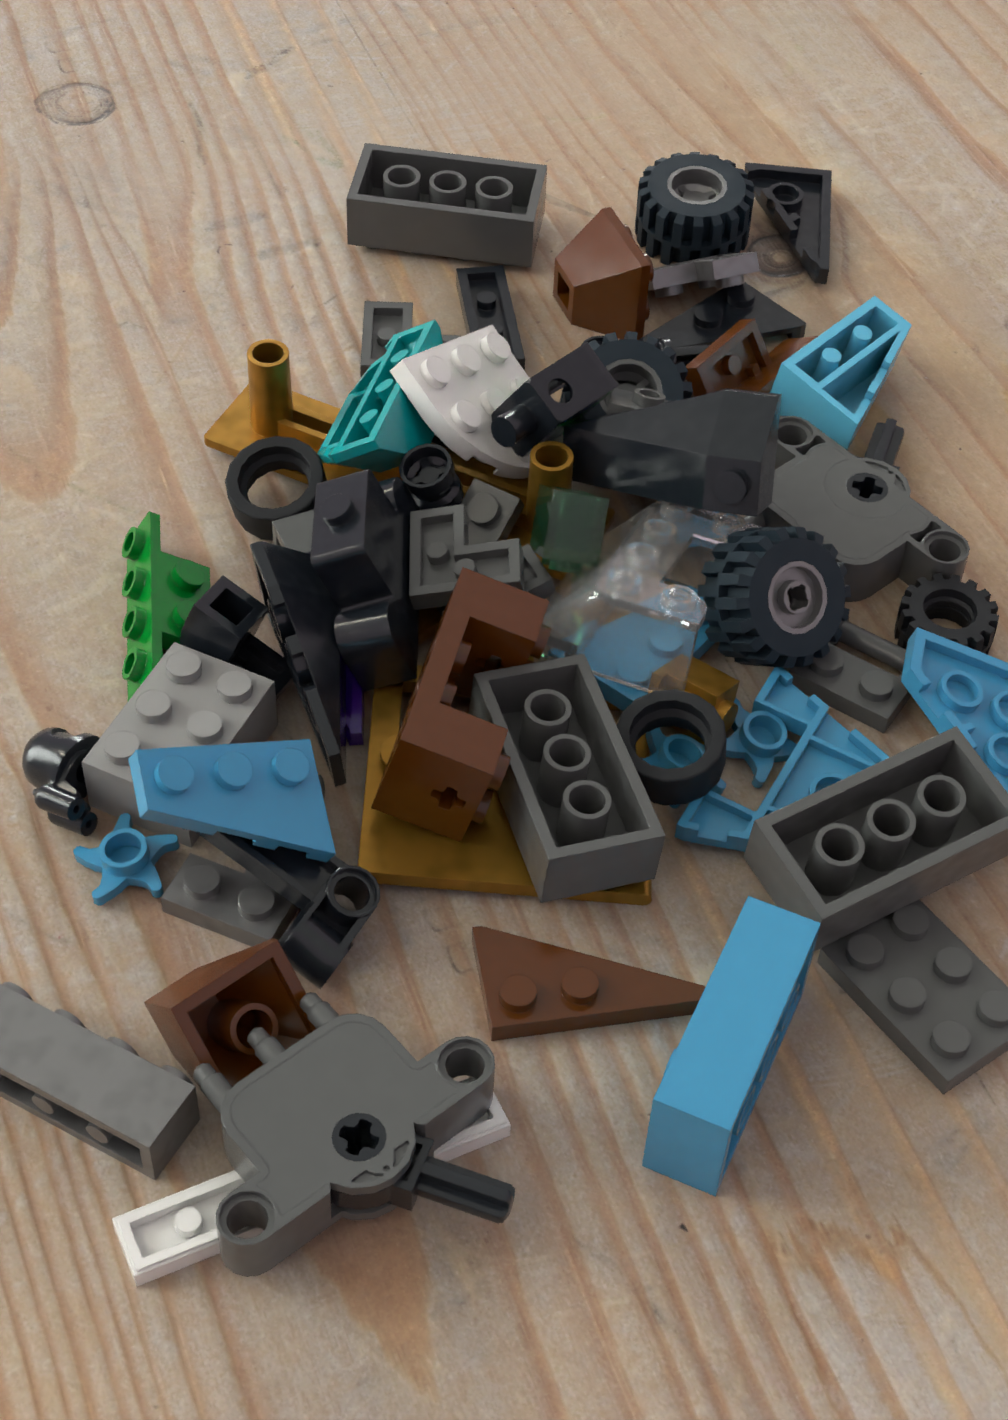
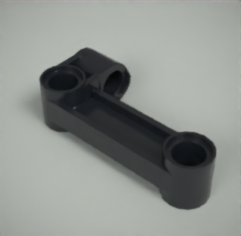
(323, 928)

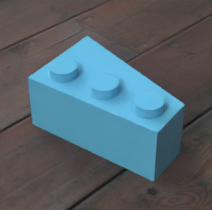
(842, 370)

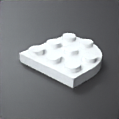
(459, 389)

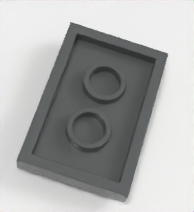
(924, 992)

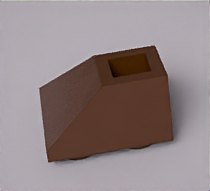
(604, 278)

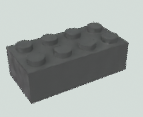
(446, 205)
(568, 779)
(882, 836)

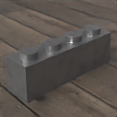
(92, 1084)

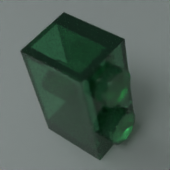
(568, 528)

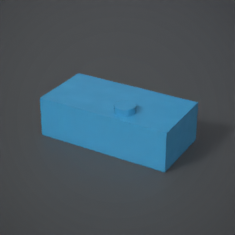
(729, 1046)

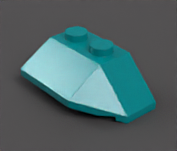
(377, 417)

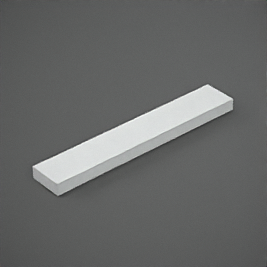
(183, 1225)

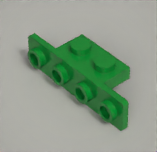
(158, 597)

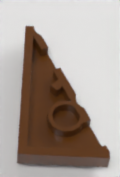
(552, 989)

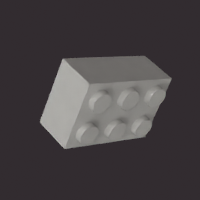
(179, 704)

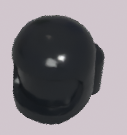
(55, 768)

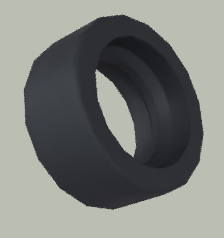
(259, 459)
(684, 711)

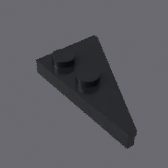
(799, 208)
(722, 310)

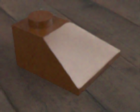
(219, 1003)

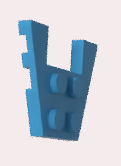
(820, 759)

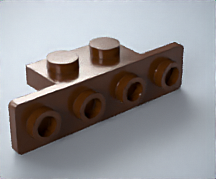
(740, 361)

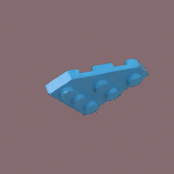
(961, 690)

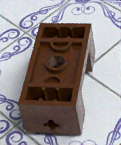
(444, 755)

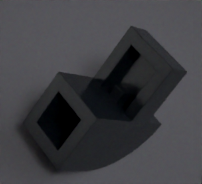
(225, 628)

